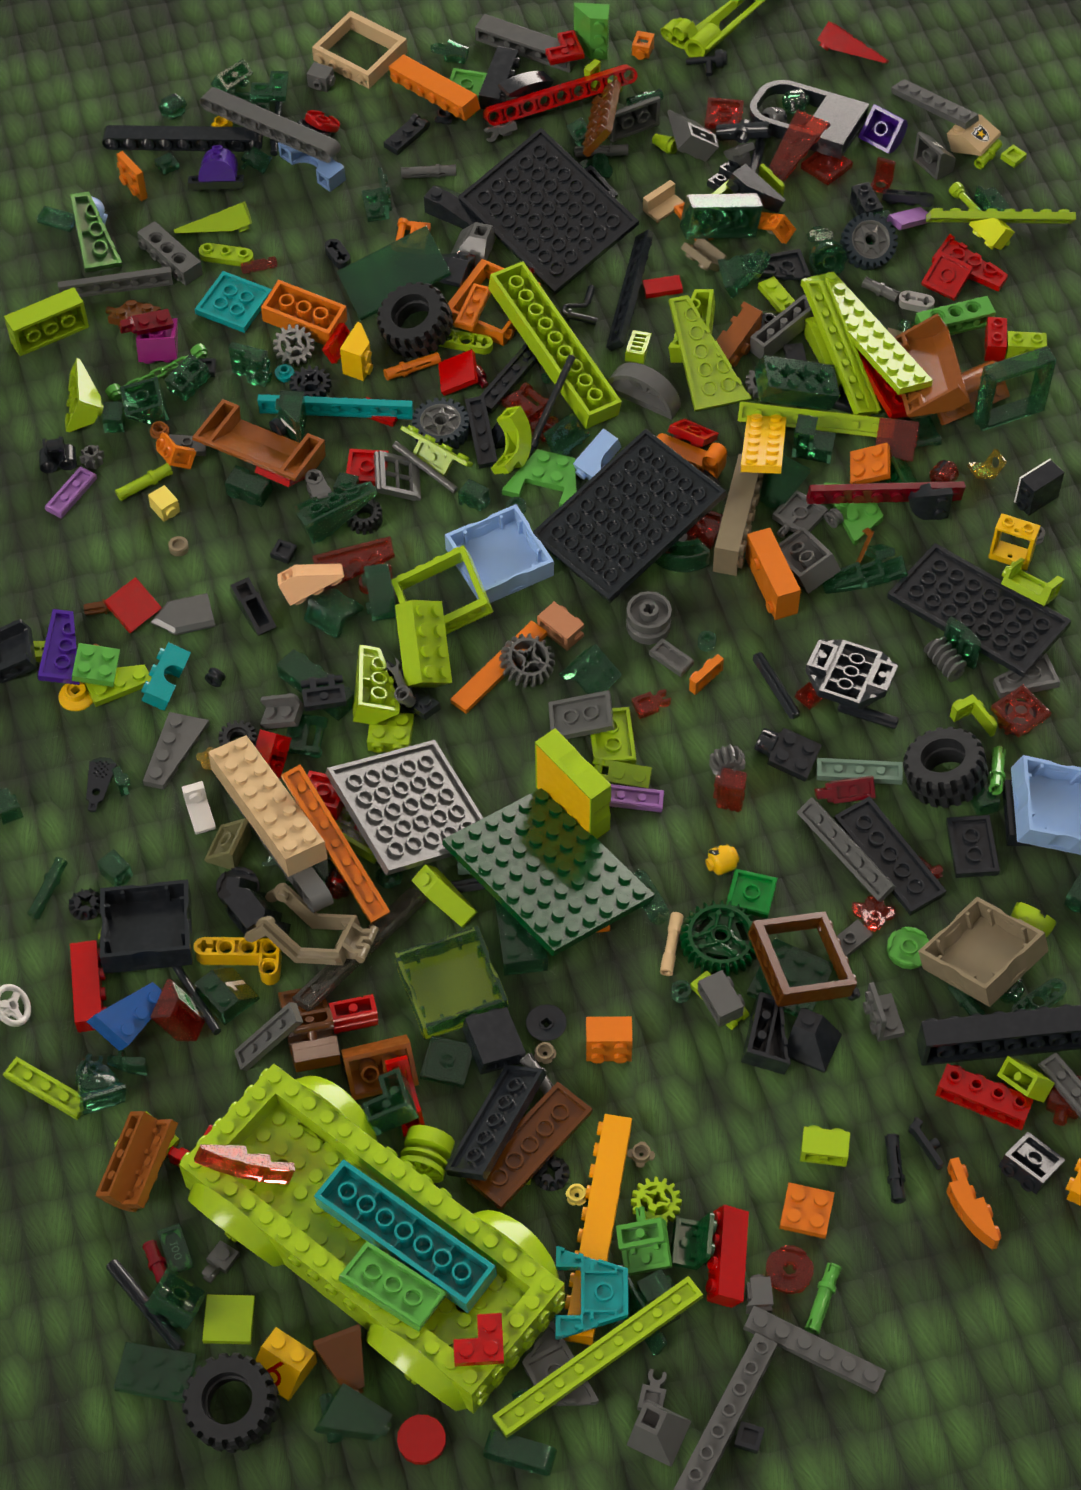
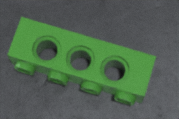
(962, 315)

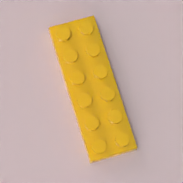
(763, 444)

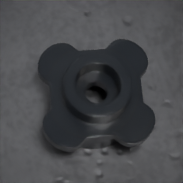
(443, 116)

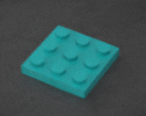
(233, 301)

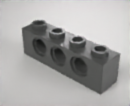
(169, 253)

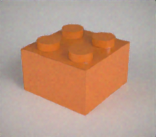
(609, 1039)

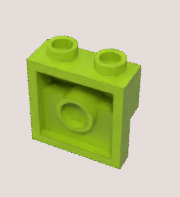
(391, 733)

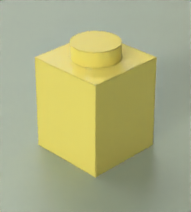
(164, 503)

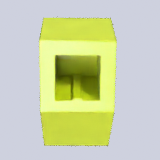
(993, 231)

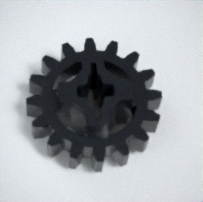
(310, 382)

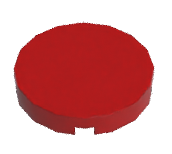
(319, 121)
(421, 1439)

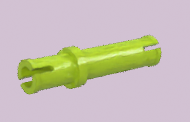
(146, 480)

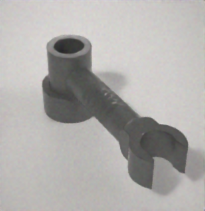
(402, 692)

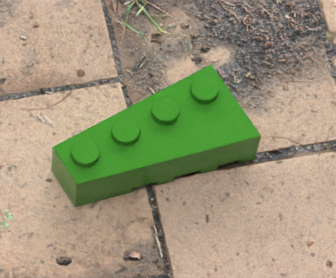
(95, 243)

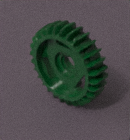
(733, 949)

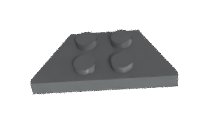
(548, 1357)

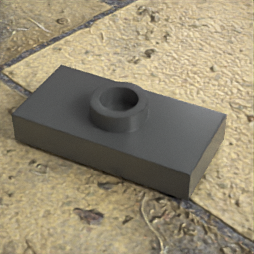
(186, 441)
(671, 657)
(854, 937)

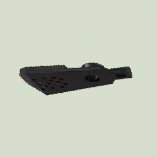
(100, 767)

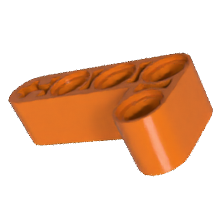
(712, 460)

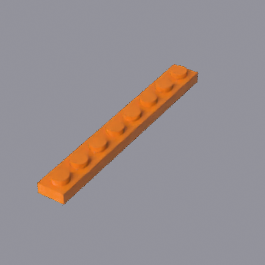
(336, 844)

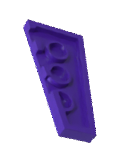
(59, 649)

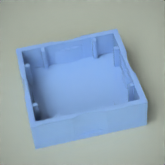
(503, 553)
(1047, 804)

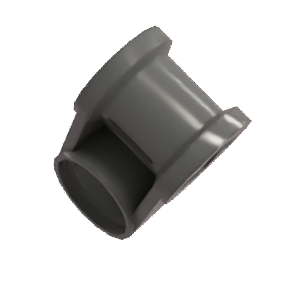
(316, 484)

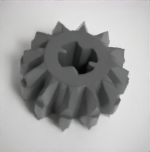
(727, 757)

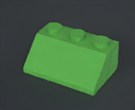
(592, 28)

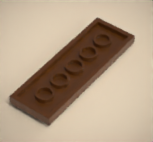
(601, 117)
(533, 1144)

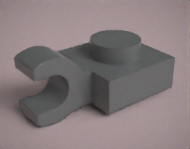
(503, 129)
(220, 1259)

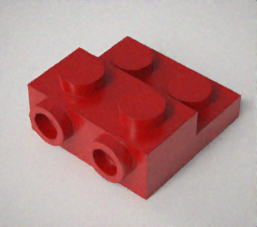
(326, 792)

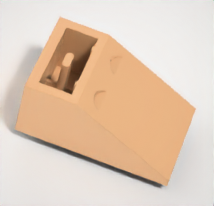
(308, 579)

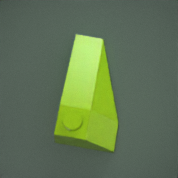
(83, 399)

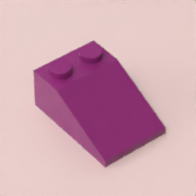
(158, 345)

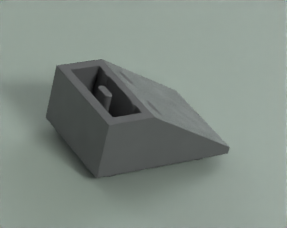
(692, 137)

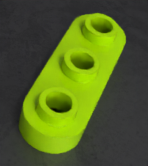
(225, 254)

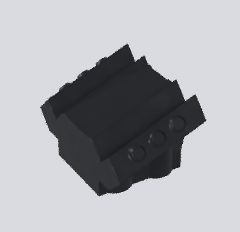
(248, 905)

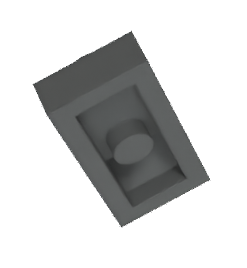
(740, 153)

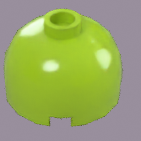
(1033, 917)

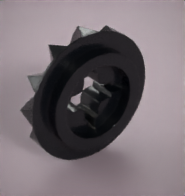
(85, 912)
(546, 1182)

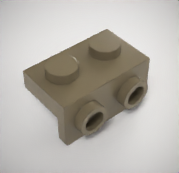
(704, 253)

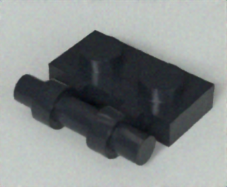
(323, 697)

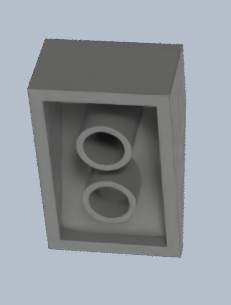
(808, 559)

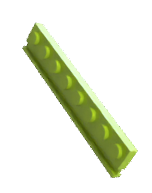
(841, 347)

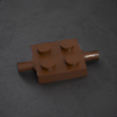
(128, 309)

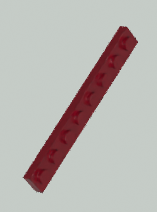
(874, 492)

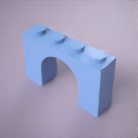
(596, 455)

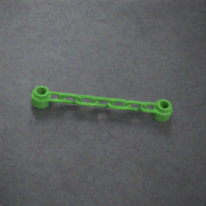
(114, 391)

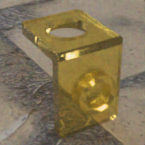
(986, 469)

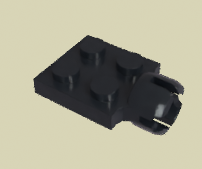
(788, 751)

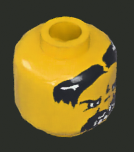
(722, 859)

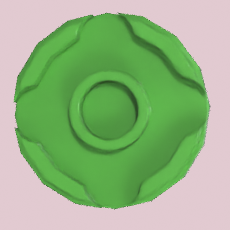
(904, 947)

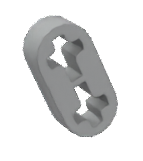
(916, 301)

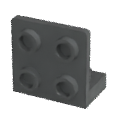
(883, 1015)

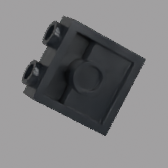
(1031, 1163)

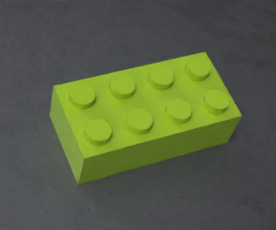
(46, 321)
(423, 643)

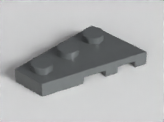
(1039, 678)

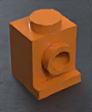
(640, 49)

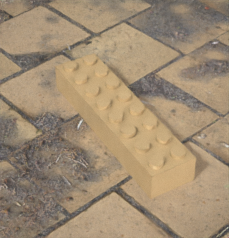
(267, 805)

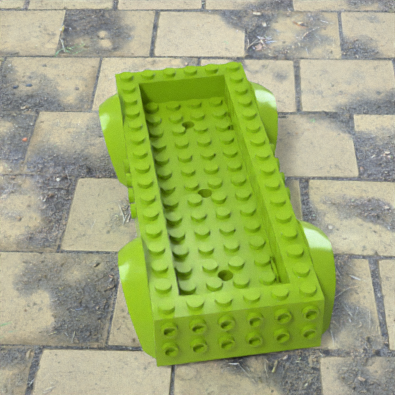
(318, 1127)

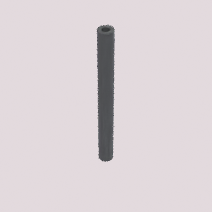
(425, 467)

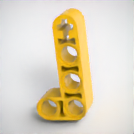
(236, 956)

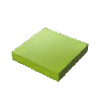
(228, 1319)

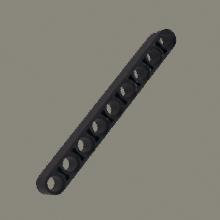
(179, 138)

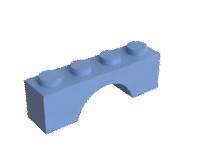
(328, 174)

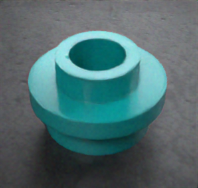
(284, 372)

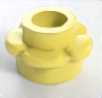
(576, 1189)

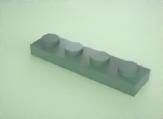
(839, 769)

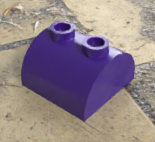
(883, 129)
(218, 165)

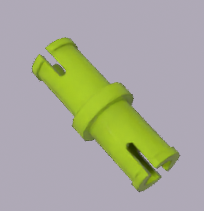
(982, 160)

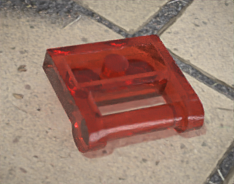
(518, 399)

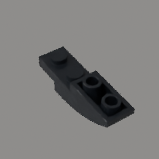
(424, 706)

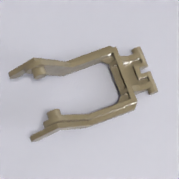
(352, 944)

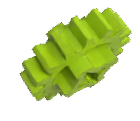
(653, 1192)

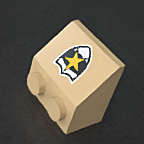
(974, 139)

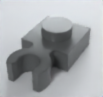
(653, 1391)

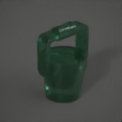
(452, 52)

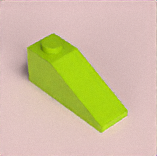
(444, 894)

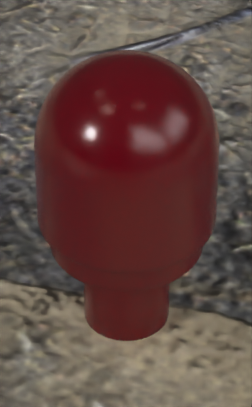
(481, 377)

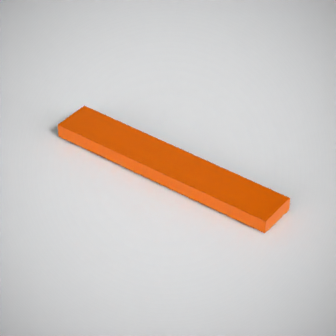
(489, 675)

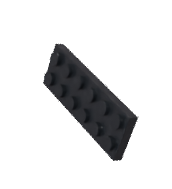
(891, 854)
(495, 1122)

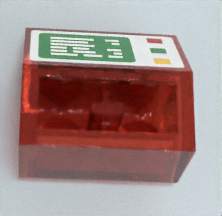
(177, 1013)

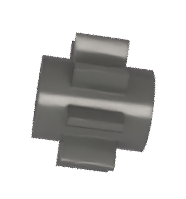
(92, 457)

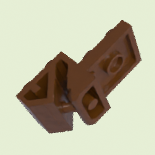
(313, 1041)

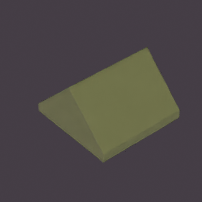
(229, 844)

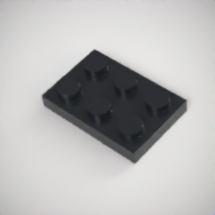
(972, 846)

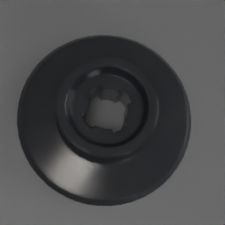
(546, 1014)

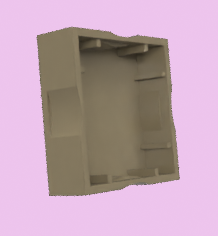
(983, 951)

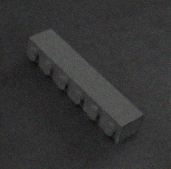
(527, 42)

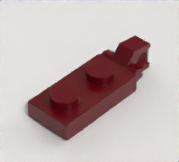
(147, 322)
(847, 790)

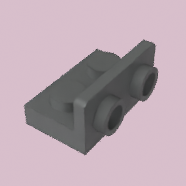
(281, 711)

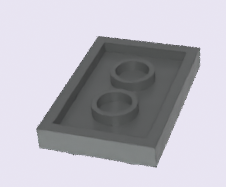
(582, 715)

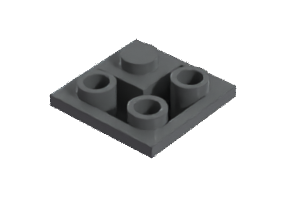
(476, 240)
(658, 1432)

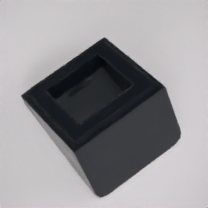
(498, 436)

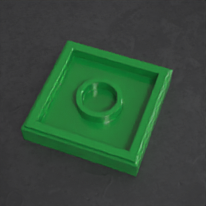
(752, 892)

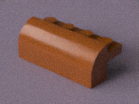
(972, 383)
(136, 1161)

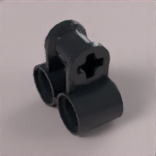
(57, 454)

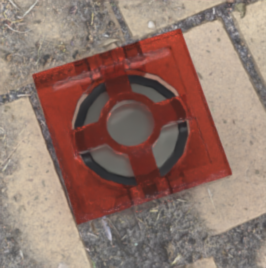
(1020, 715)

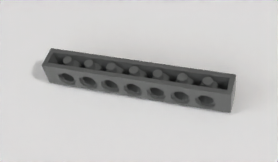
(728, 1414)

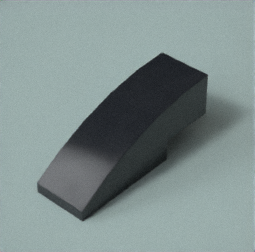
(525, 83)
(252, 606)

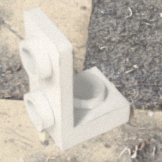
(198, 807)

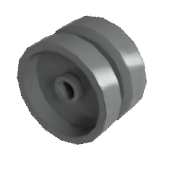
(648, 617)

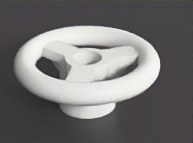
(10, 1006)

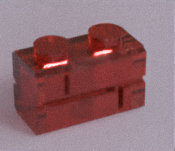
(730, 789)

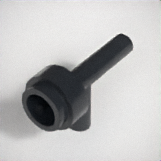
(720, 58)

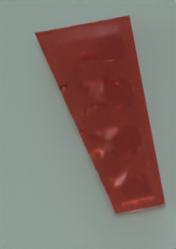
(798, 139)
(356, 557)

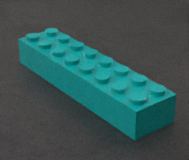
(405, 1234)

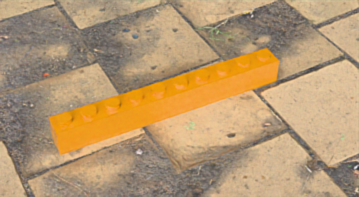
(602, 1206)

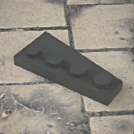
(173, 747)

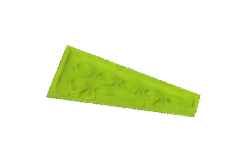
(705, 364)

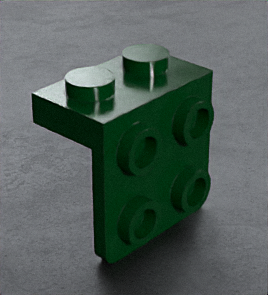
(693, 1241)

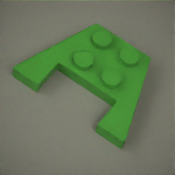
(547, 471)

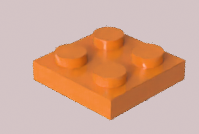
(131, 176)
(870, 464)
(807, 1210)

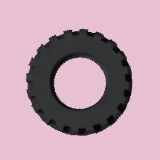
(405, 302)
(951, 786)
(209, 1380)

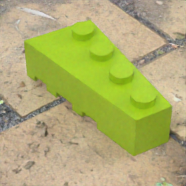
(705, 304)

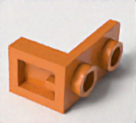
(778, 224)
(175, 454)

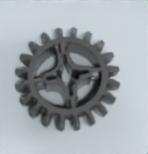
(512, 654)

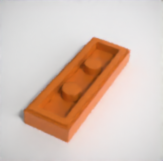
(472, 307)

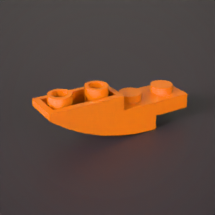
(972, 1211)

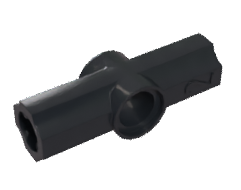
(743, 131)

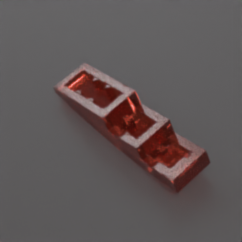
(238, 1163)

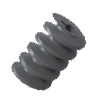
(945, 659)

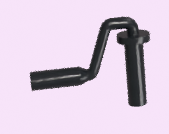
(577, 316)

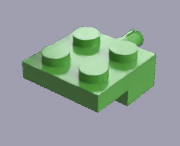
(644, 1244)

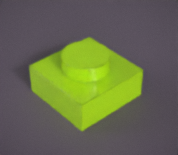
(1013, 156)

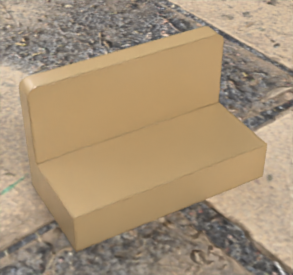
(661, 201)

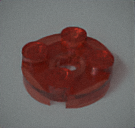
(801, 1263)

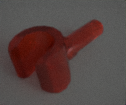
(936, 870)

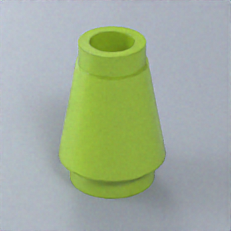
(665, 143)

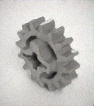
(300, 349)

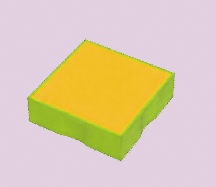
(573, 783)

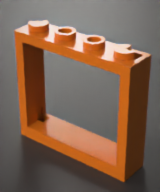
(478, 275)

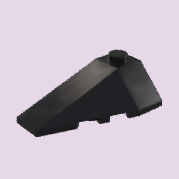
(446, 206)
(460, 266)

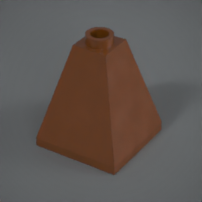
(343, 1356)

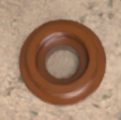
(157, 428)

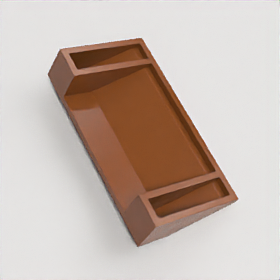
(232, 435)

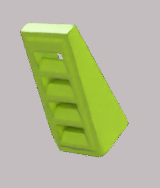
(637, 356)

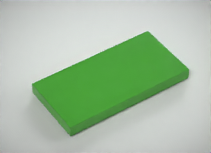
(392, 1286)

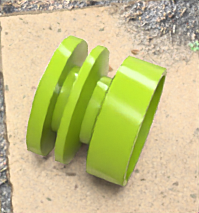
(428, 1150)

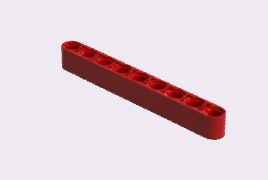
(552, 92)

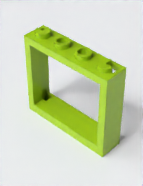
(440, 563)

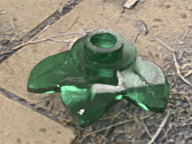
(600, 163)

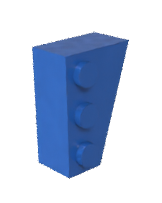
(127, 1017)

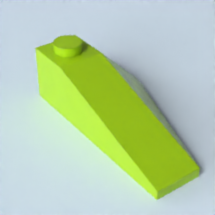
(226, 220)
(817, 343)
(373, 688)

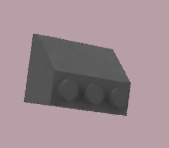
(636, 118)

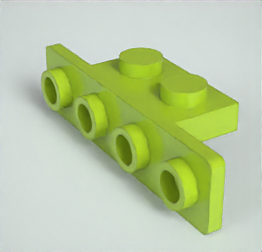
(435, 455)

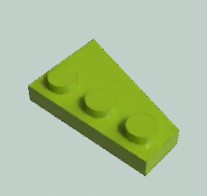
(126, 681)

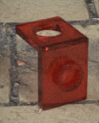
(884, 173)

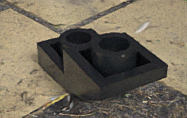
(723, 175)

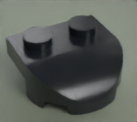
(931, 503)

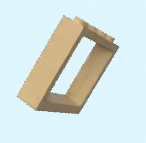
(395, 43)

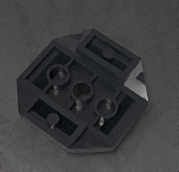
(850, 673)

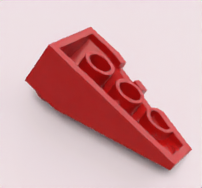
(842, 41)

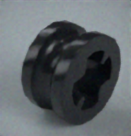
(215, 677)

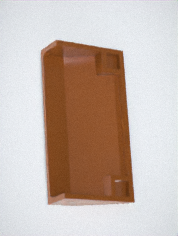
(934, 351)

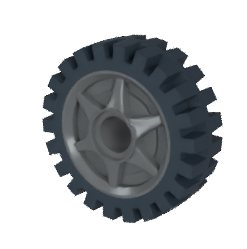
(882, 239)
(443, 421)

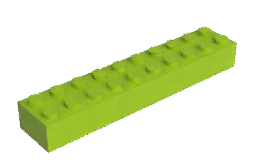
(552, 342)

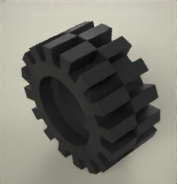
(369, 523)
(237, 730)

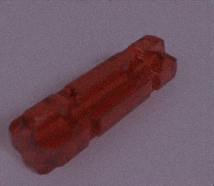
(258, 265)

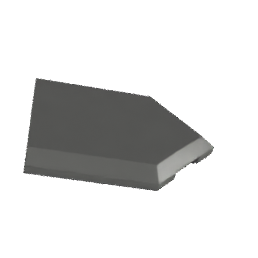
(185, 615)

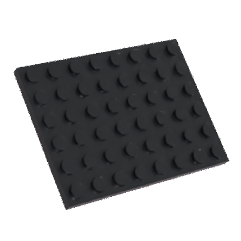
(548, 210)
(628, 515)

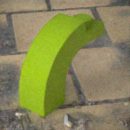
(518, 440)

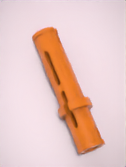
(404, 369)

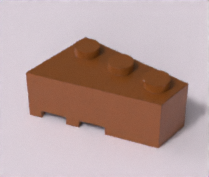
(737, 338)

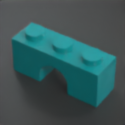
(159, 690)

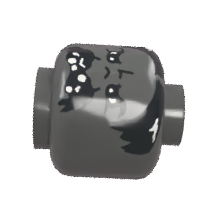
(775, 113)

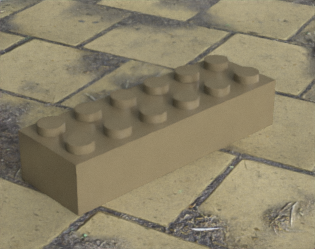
(737, 520)

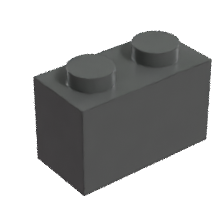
(721, 998)

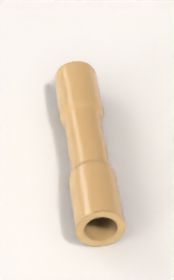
(669, 956)

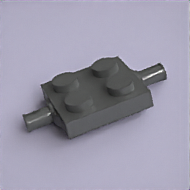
(797, 513)

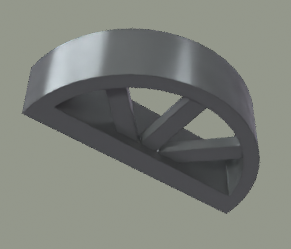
(645, 388)

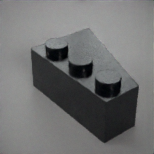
(766, 1037)

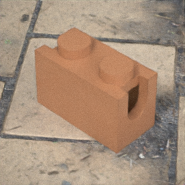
(561, 625)

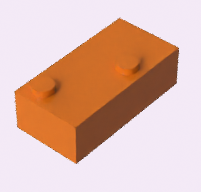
(294, 306)
(772, 574)

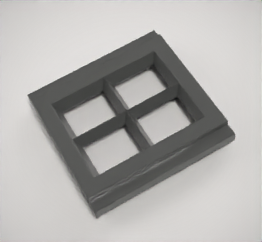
(380, 476)

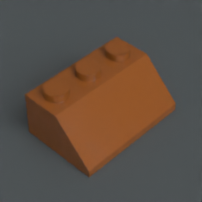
(367, 1062)

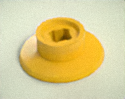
(73, 701)

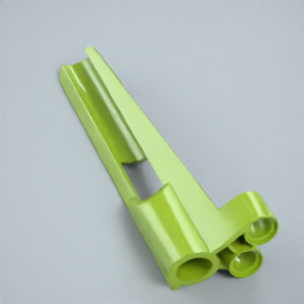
(706, 35)

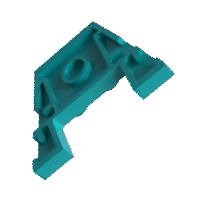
(602, 1293)

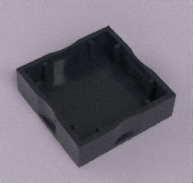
(146, 926)

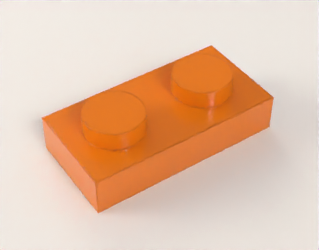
(710, 670)

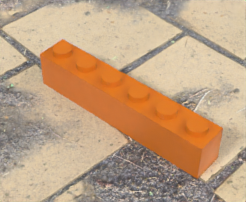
(434, 87)

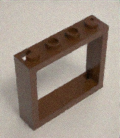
(773, 972)

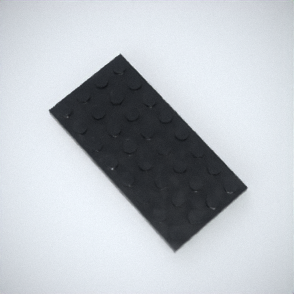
(1006, 623)

